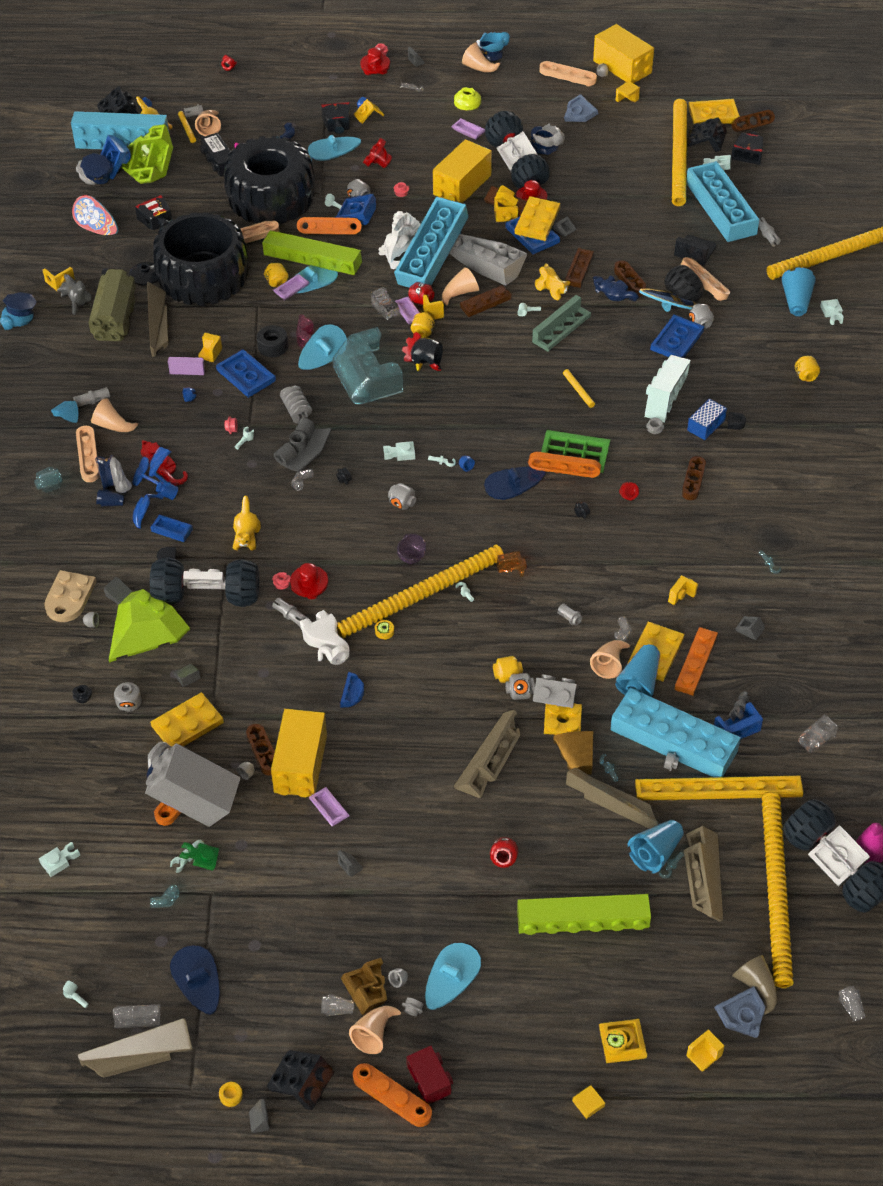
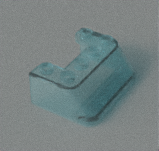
(361, 372)

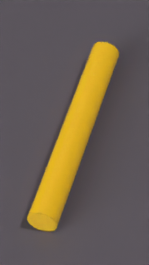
(186, 126)
(579, 388)

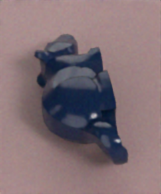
(614, 290)

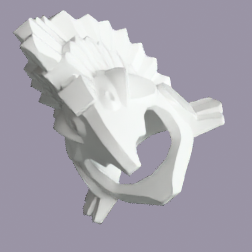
(398, 241)

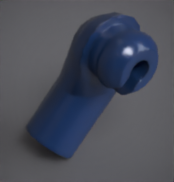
(289, 132)

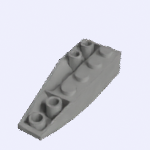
(489, 258)

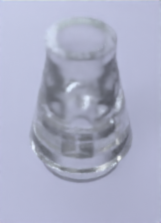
(852, 1002)
(335, 1005)

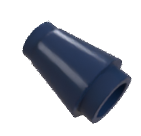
(109, 498)

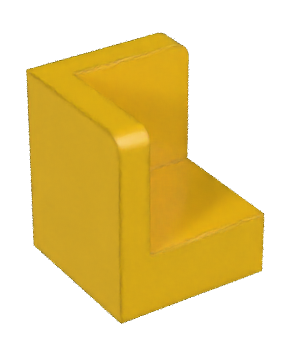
(629, 91)
(435, 309)
(211, 347)
(705, 1050)

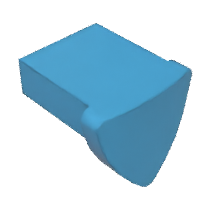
(67, 410)

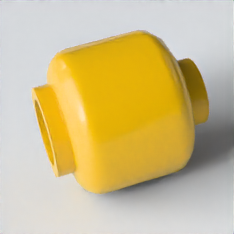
(506, 667)

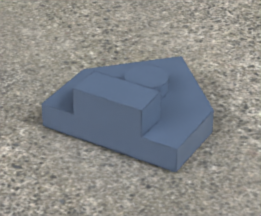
(579, 110)
(743, 1012)

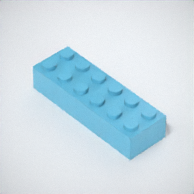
(92, 128)
(722, 201)
(432, 242)
(672, 730)

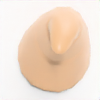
(476, 60)
(208, 123)
(460, 284)
(108, 418)
(606, 659)
(369, 1030)

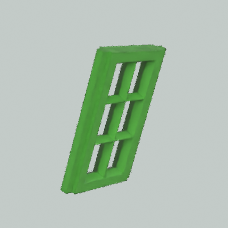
(577, 439)

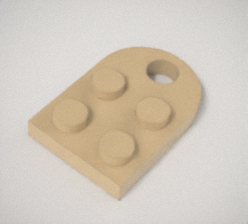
(70, 594)

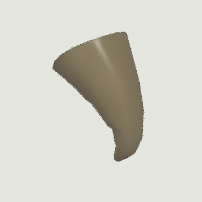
(757, 974)

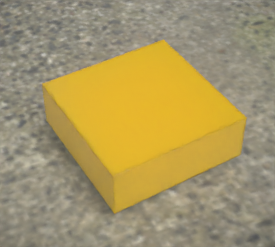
(588, 1102)

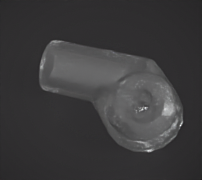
(625, 630)

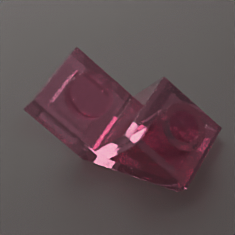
(304, 330)

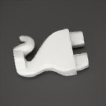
(324, 635)

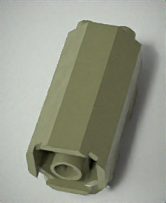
(112, 306)

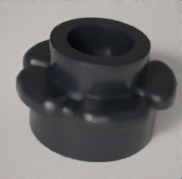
(343, 475)
(581, 509)
(82, 697)

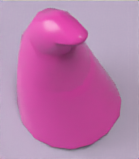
(872, 842)

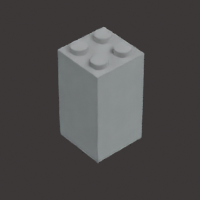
(192, 785)

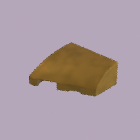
(576, 749)
(366, 986)

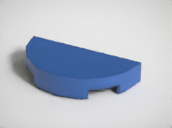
(352, 691)

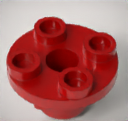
(375, 62)
(378, 155)
(532, 189)
(309, 581)

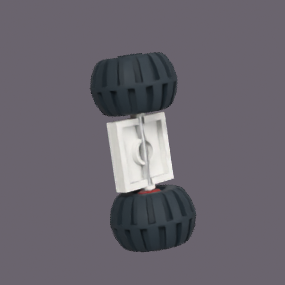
(507, 135)
(170, 579)
(836, 854)

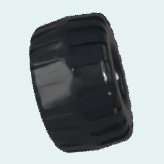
(269, 180)
(200, 258)

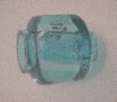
(48, 479)

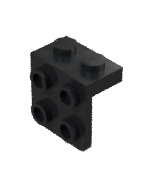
(117, 101)
(709, 130)
(694, 248)
(302, 1076)

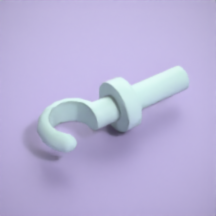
(442, 460)
(465, 592)

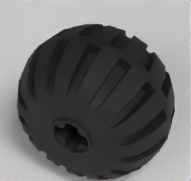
(684, 283)

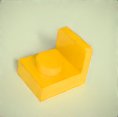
(506, 197)
(681, 588)

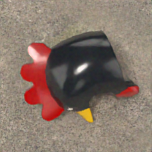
(423, 351)

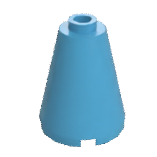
(798, 289)
(640, 671)
(654, 846)

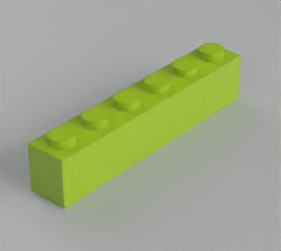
(312, 252)
(583, 914)

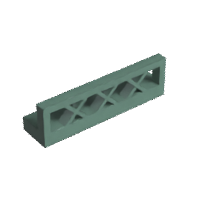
(556, 322)

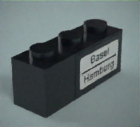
(215, 152)

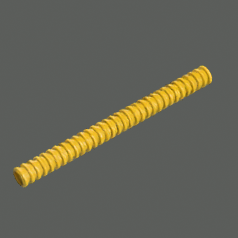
(679, 152)
(826, 253)
(418, 592)
(777, 891)

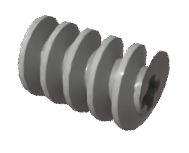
(295, 403)

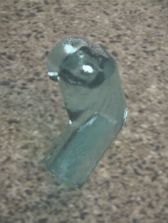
(166, 899)

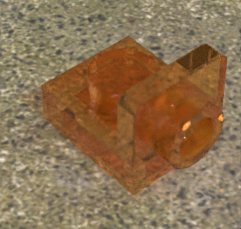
(510, 562)

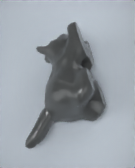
(75, 291)

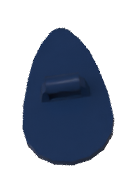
(512, 482)
(197, 977)

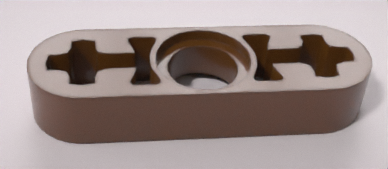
(746, 118)
(623, 270)
(696, 484)
(255, 744)

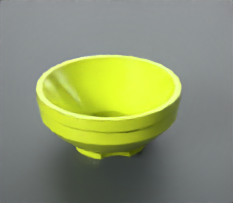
(467, 102)

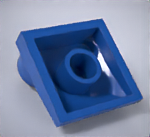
(116, 153)
(358, 207)

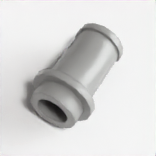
(193, 111)
(572, 616)

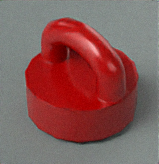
(227, 59)
(629, 491)

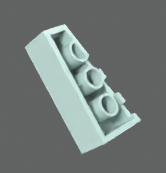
(666, 387)

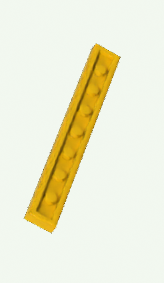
(717, 787)

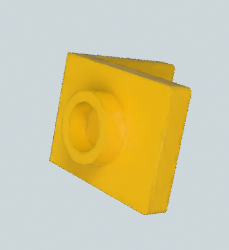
(365, 110)
(505, 213)
(58, 279)

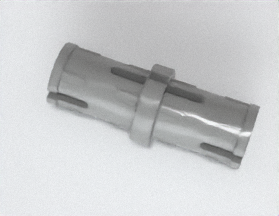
(768, 232)
(92, 397)
(289, 611)

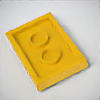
(704, 110)
(537, 218)
(666, 641)
(187, 721)

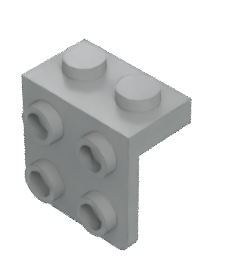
(555, 692)

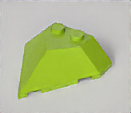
(150, 155)
(144, 624)

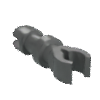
(739, 706)

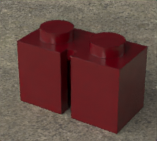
(427, 1070)

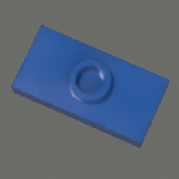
(171, 528)

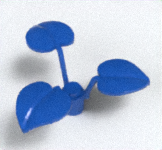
(164, 488)

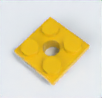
(554, 713)
(635, 1047)

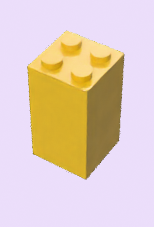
(623, 53)
(462, 172)
(299, 753)

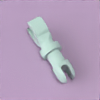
(183, 861)

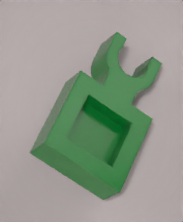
(203, 855)

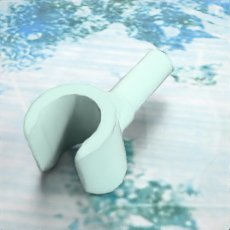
(330, 201)
(523, 308)
(247, 436)
(69, 992)

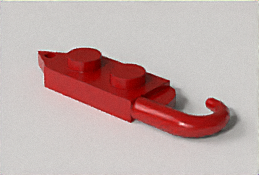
(167, 467)

